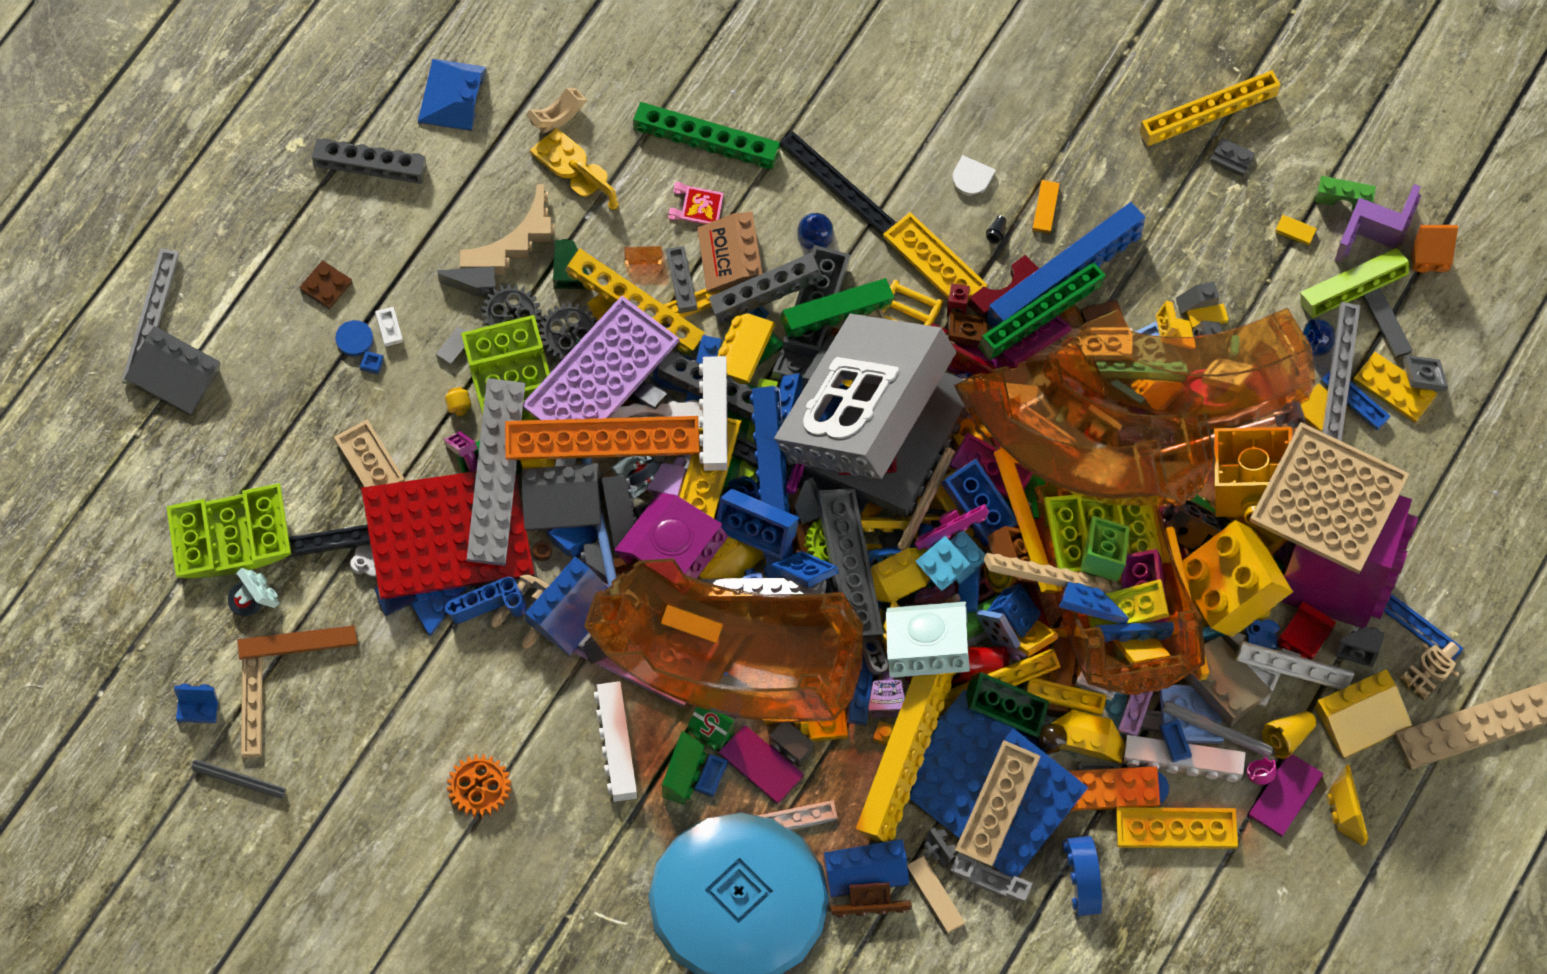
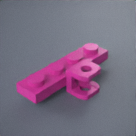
(951, 524)

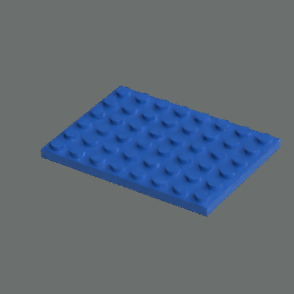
(956, 771)

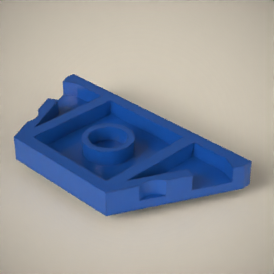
(1091, 602)
(431, 606)

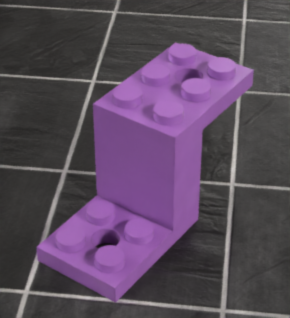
(1378, 223)

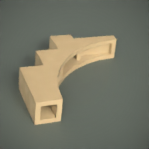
(517, 244)

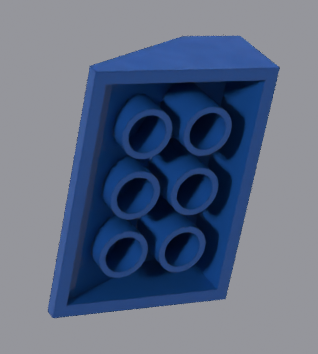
(565, 605)

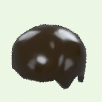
(1051, 738)

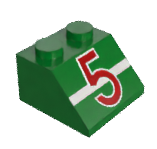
(711, 728)

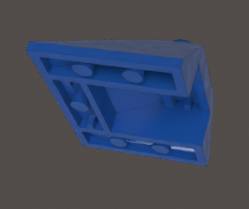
(451, 94)

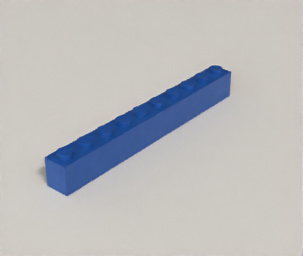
(770, 459)

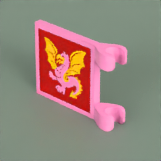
(699, 205)

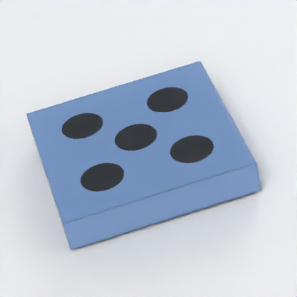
(998, 629)

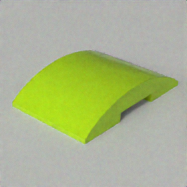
(506, 353)
(1070, 522)
(229, 533)

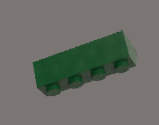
(1006, 703)

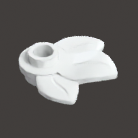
(363, 555)

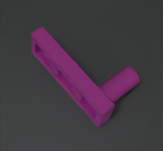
(463, 446)

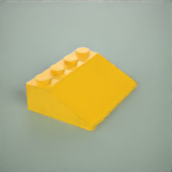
(1363, 713)

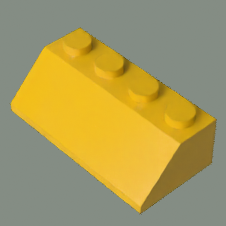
(745, 346)
(732, 561)

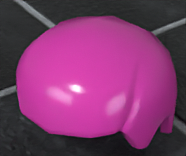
(1262, 771)

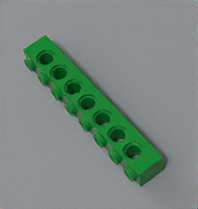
(699, 128)
(1041, 311)

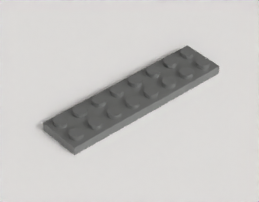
(849, 553)

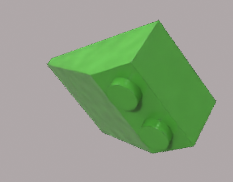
(1105, 549)

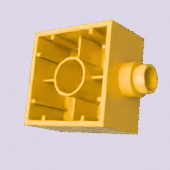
(1245, 466)
(1234, 579)

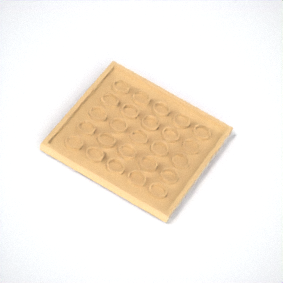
(1329, 497)

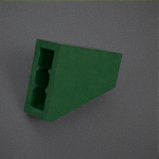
(563, 255)

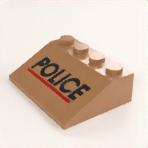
(729, 251)

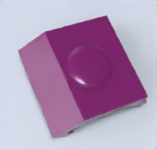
(676, 531)

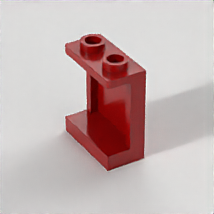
(1306, 632)

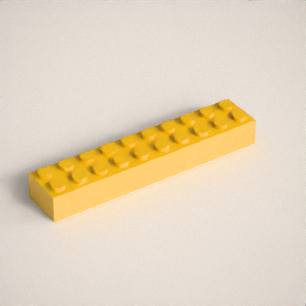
(903, 756)

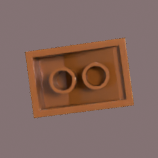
(1010, 544)

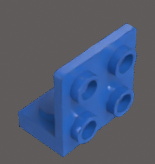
(1017, 608)
(196, 703)

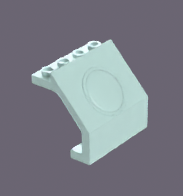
(927, 639)

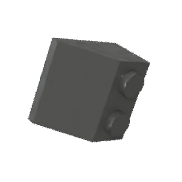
(1361, 646)

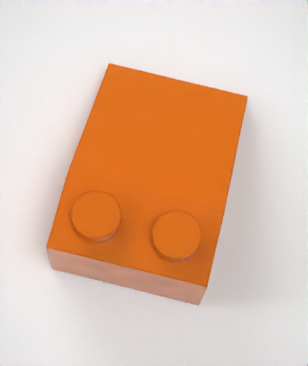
(1434, 248)

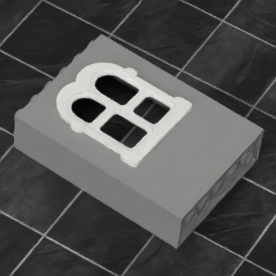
(895, 355)

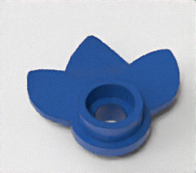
(1265, 635)

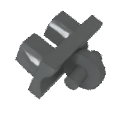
(937, 847)

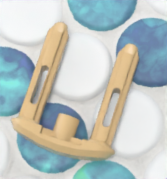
(525, 583)

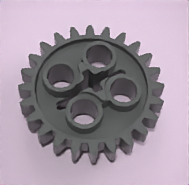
(525, 306)
(554, 339)

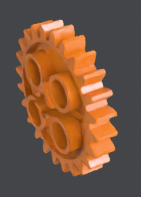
(490, 799)

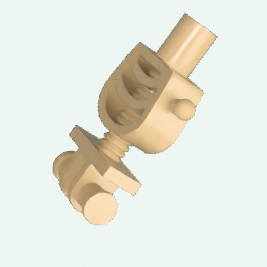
(1441, 658)

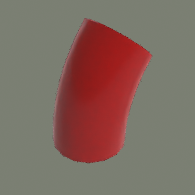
(983, 660)

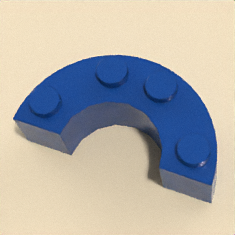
(1085, 875)

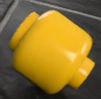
(458, 401)

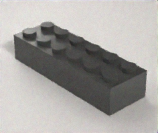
(834, 270)

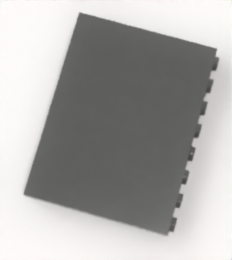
(916, 456)

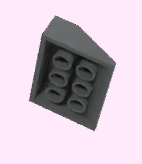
(172, 370)
(562, 496)

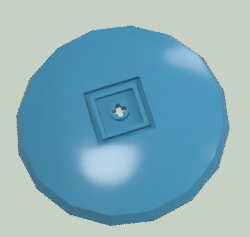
(731, 933)

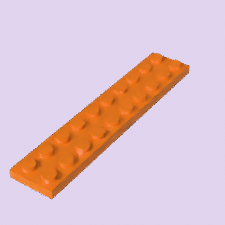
(601, 437)

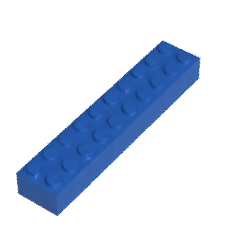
(1096, 247)

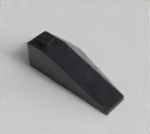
(649, 393)

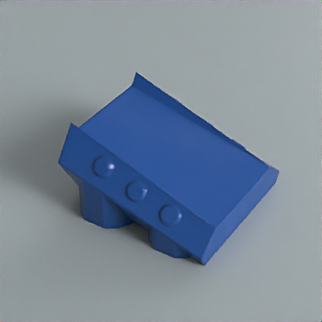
(572, 540)

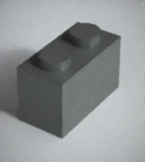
(791, 743)

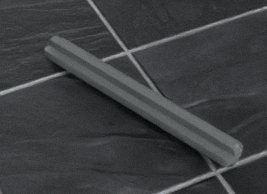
(238, 779)

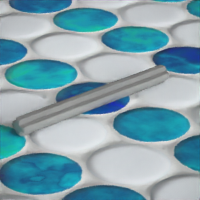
(1217, 729)

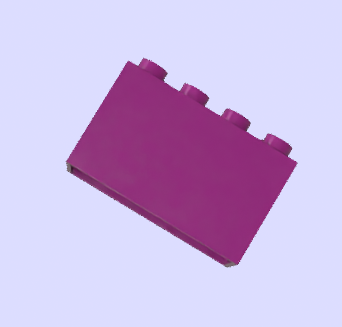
(1344, 593)

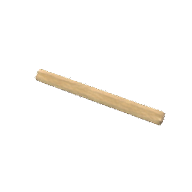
(926, 499)

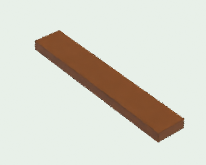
(296, 642)

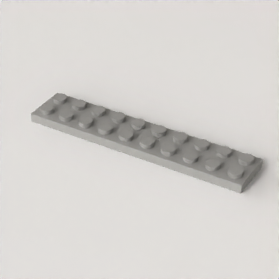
(494, 475)

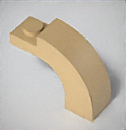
(559, 112)

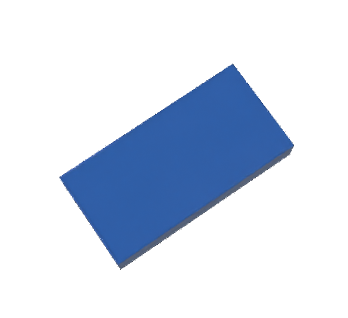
(1175, 741)
(711, 775)

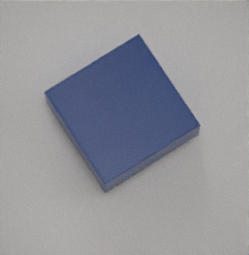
(371, 362)

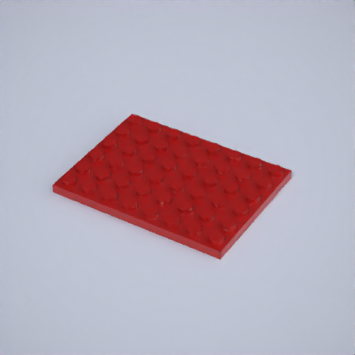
(423, 536)

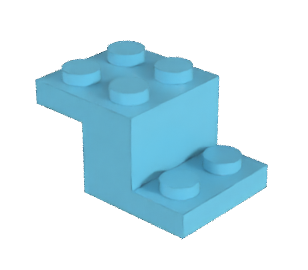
(951, 560)

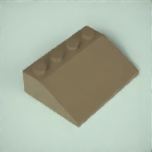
(1231, 685)

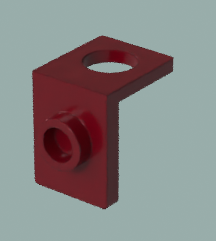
(958, 298)

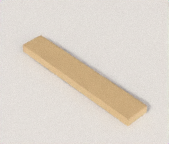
(252, 708)

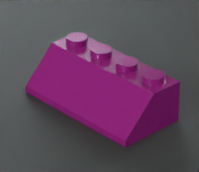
(1143, 568)

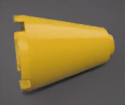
(1288, 732)

